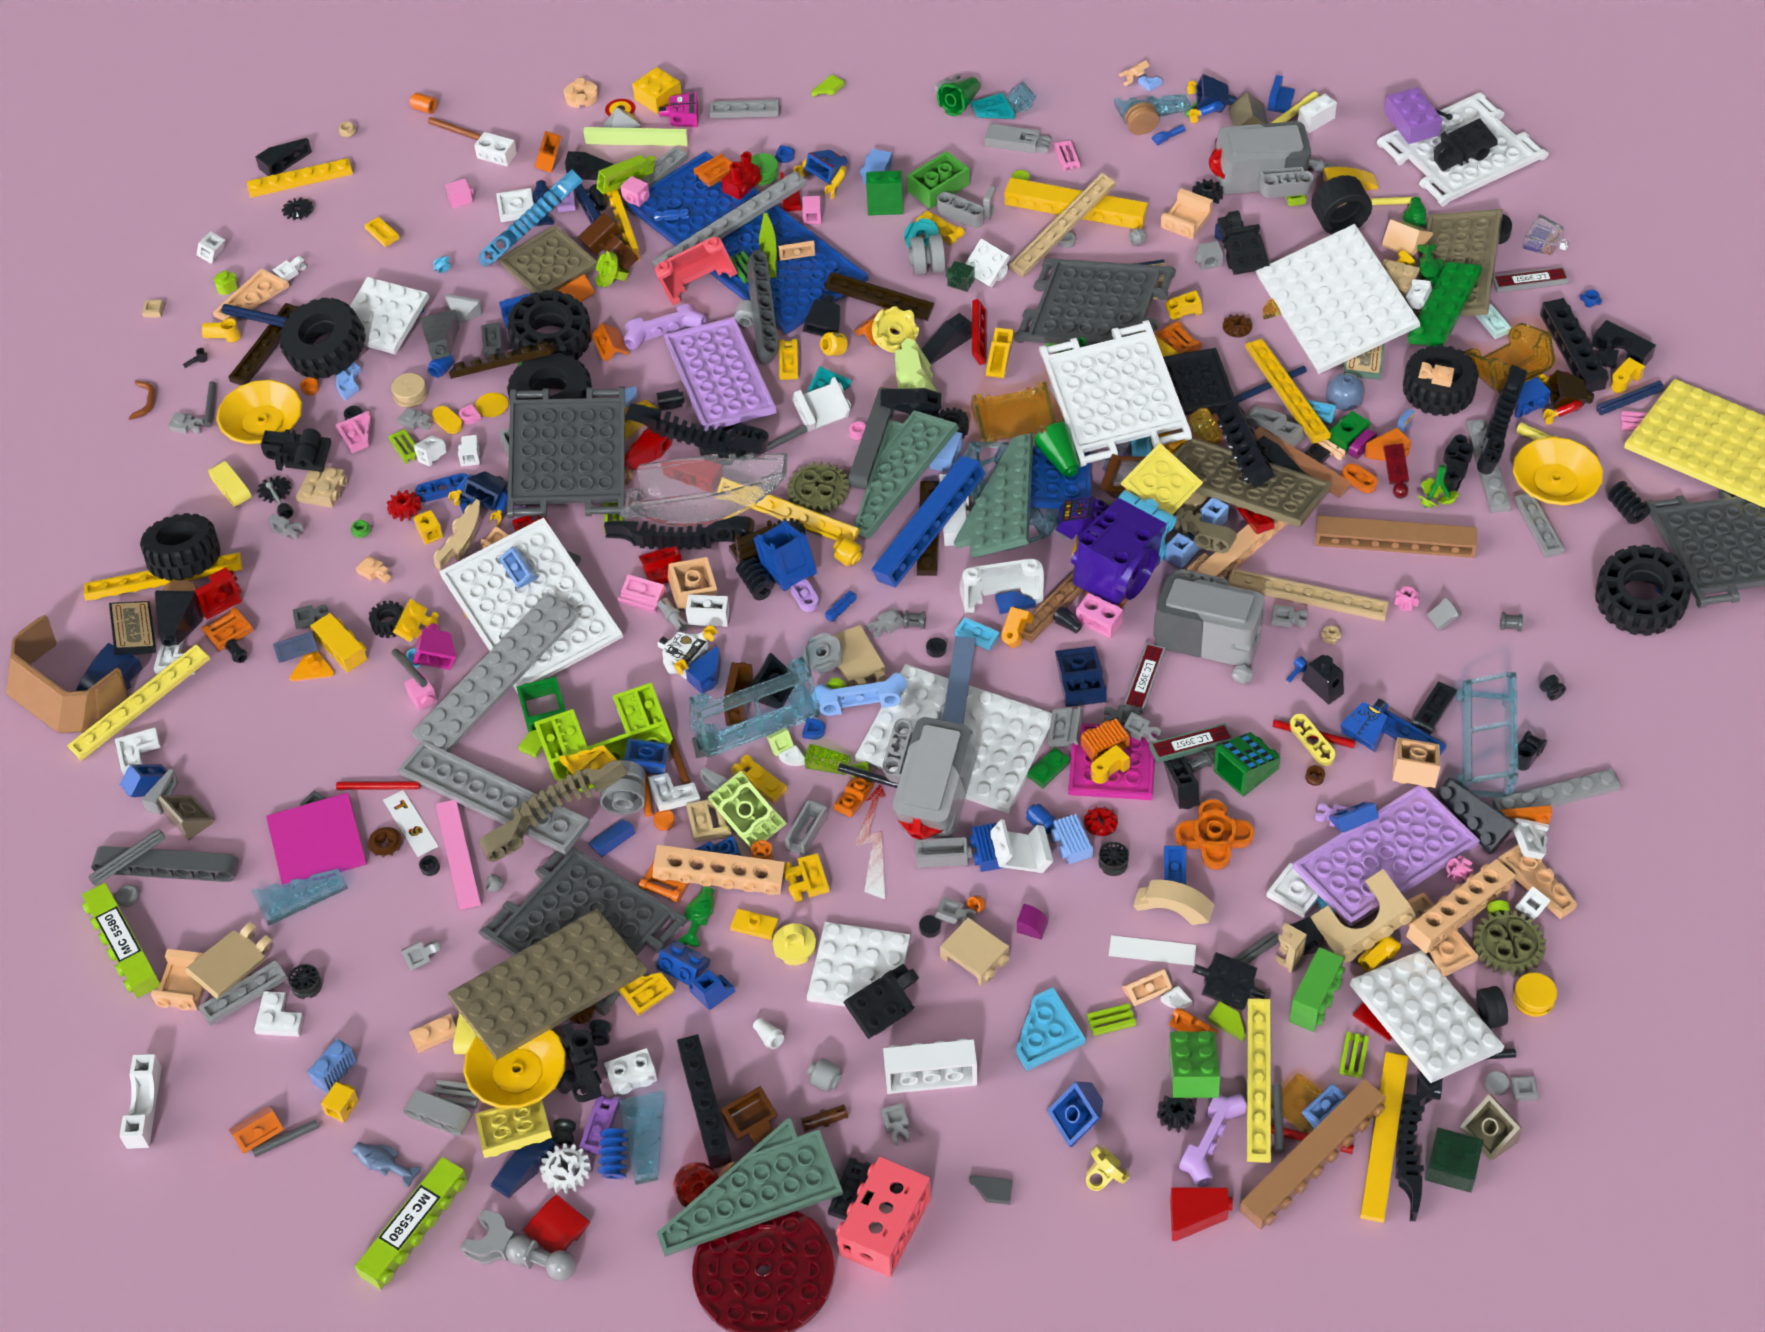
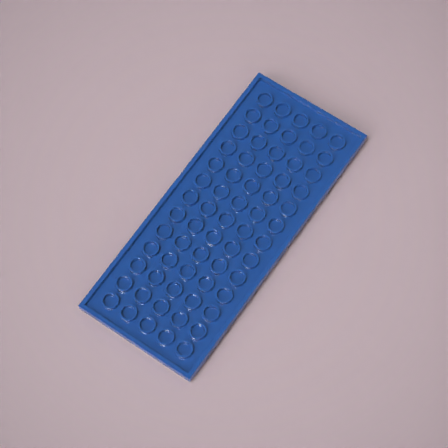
(797, 279)

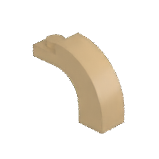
(1177, 897)

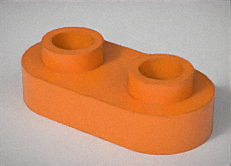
(1360, 478)

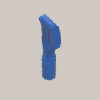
(1164, 136)

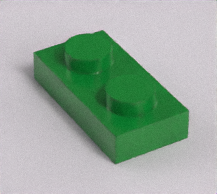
(1048, 767)

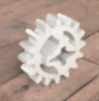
(573, 1160)

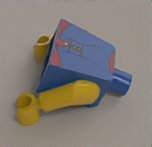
(826, 166)

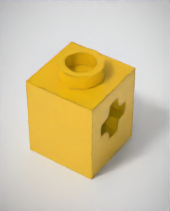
(426, 523)
(340, 1101)

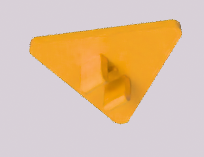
(311, 667)

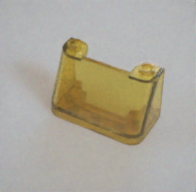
(1527, 349)
(1012, 413)

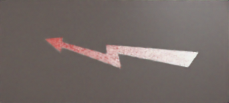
(875, 875)

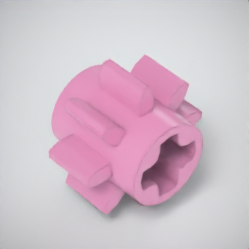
(1406, 598)
(1459, 869)

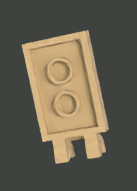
(859, 657)
(229, 961)

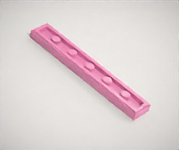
(458, 855)

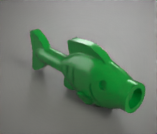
(1415, 213)
(1429, 267)
(698, 913)

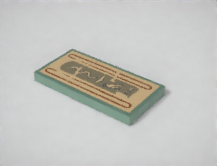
(1367, 364)

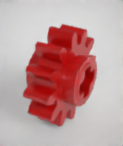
(404, 505)

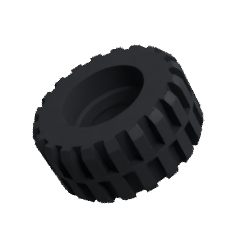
(1439, 398)
(180, 546)

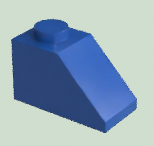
(704, 672)
(141, 778)

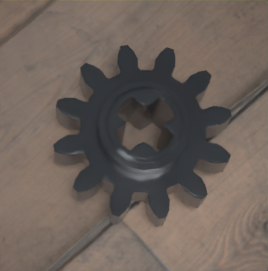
(1209, 190)

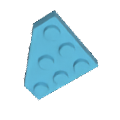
(1047, 1031)

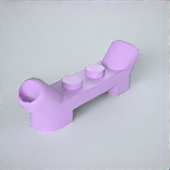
(640, 331)
(1195, 1157)

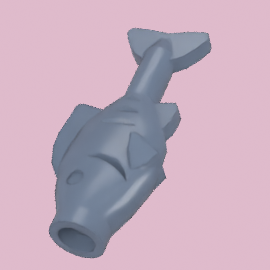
(382, 1159)

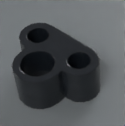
(1459, 449)

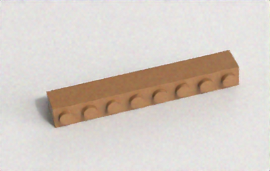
(1396, 536)
(1312, 1154)

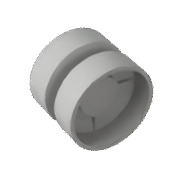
(922, 255)
(626, 794)

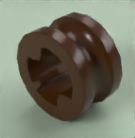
(1319, 772)

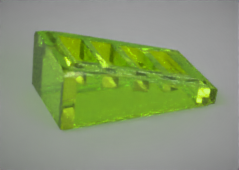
(821, 752)

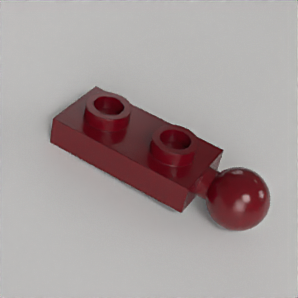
(1397, 469)

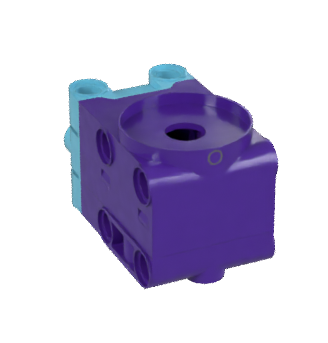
(1122, 548)

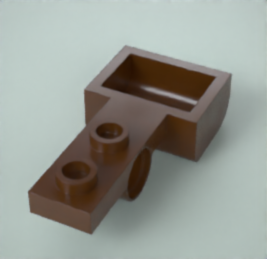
(604, 236)
(750, 1116)

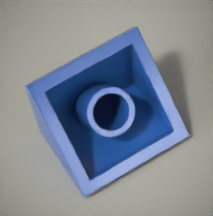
(648, 754)

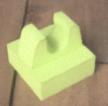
(780, 741)

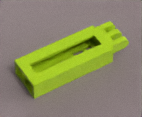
(615, 175)

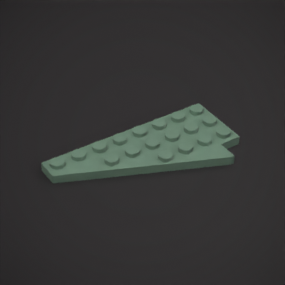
(901, 460)
(1003, 508)
(768, 1182)

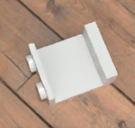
(822, 405)
(1021, 850)

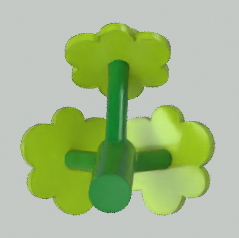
(1433, 489)

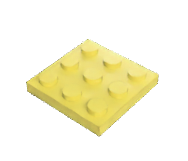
(1162, 479)
(512, 1128)

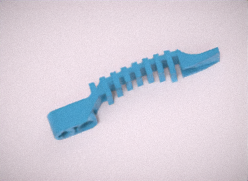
(530, 218)

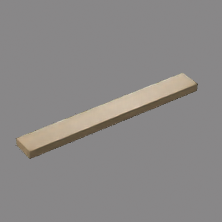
(1062, 224)
(1309, 594)

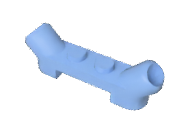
(886, 692)

